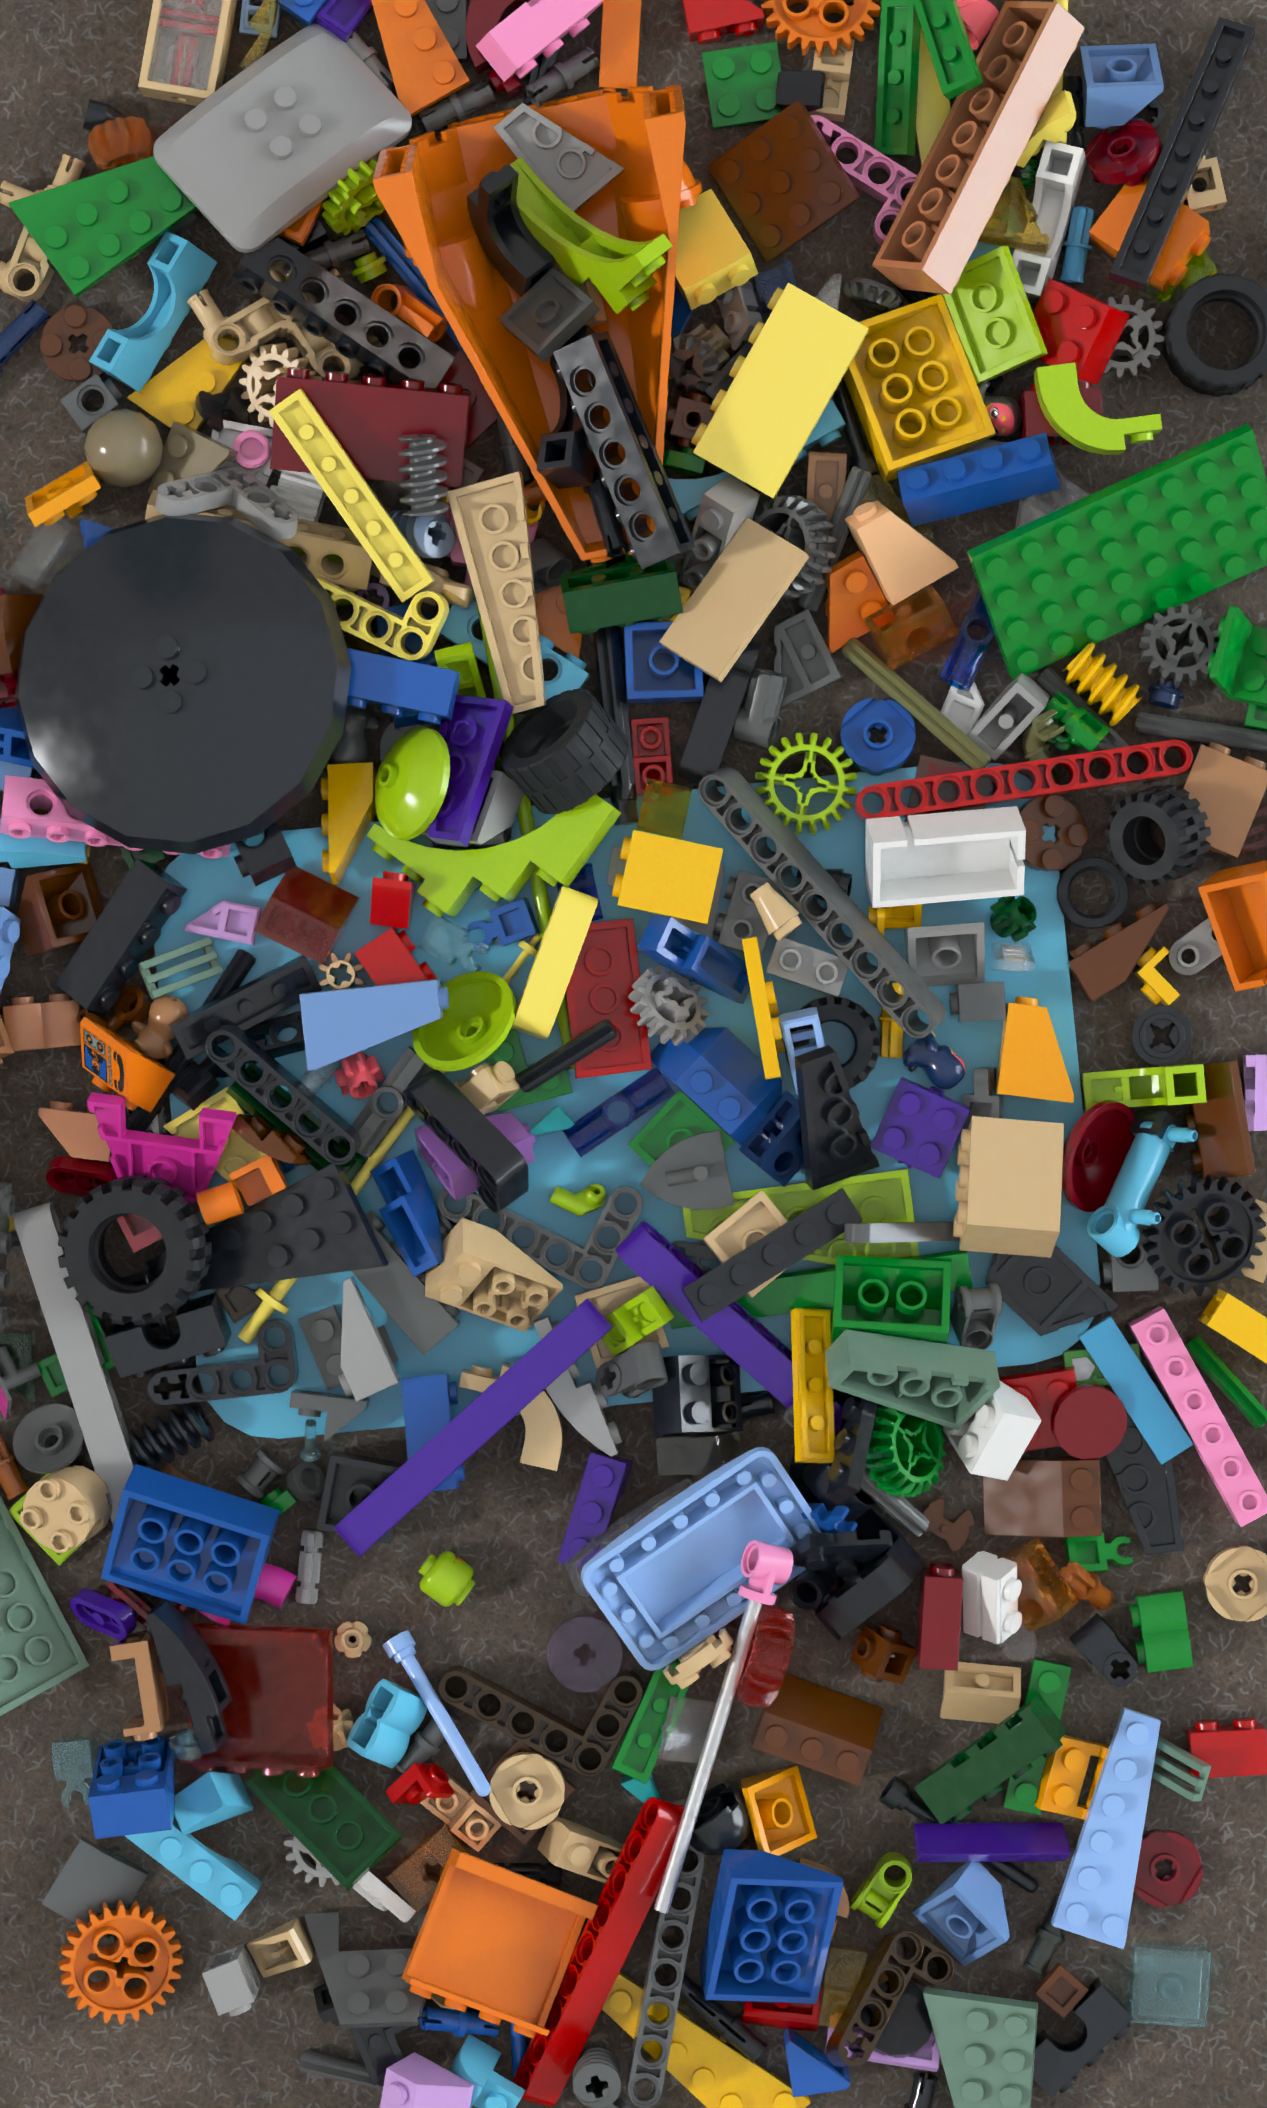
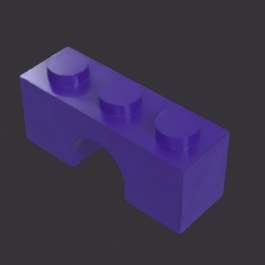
(596, 1501)

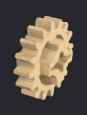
(263, 375)

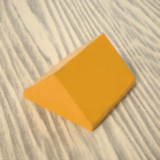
(778, 1810)

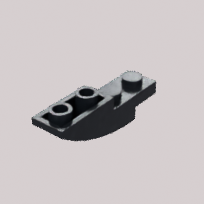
(189, 1662)

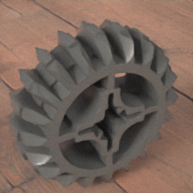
(805, 530)

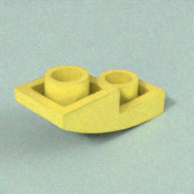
(1057, 118)

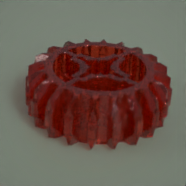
(767, 1658)

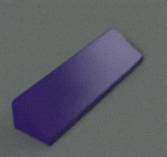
(990, 1842)

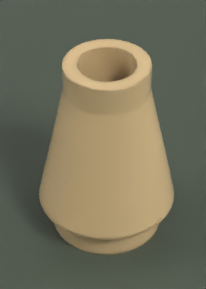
(776, 912)

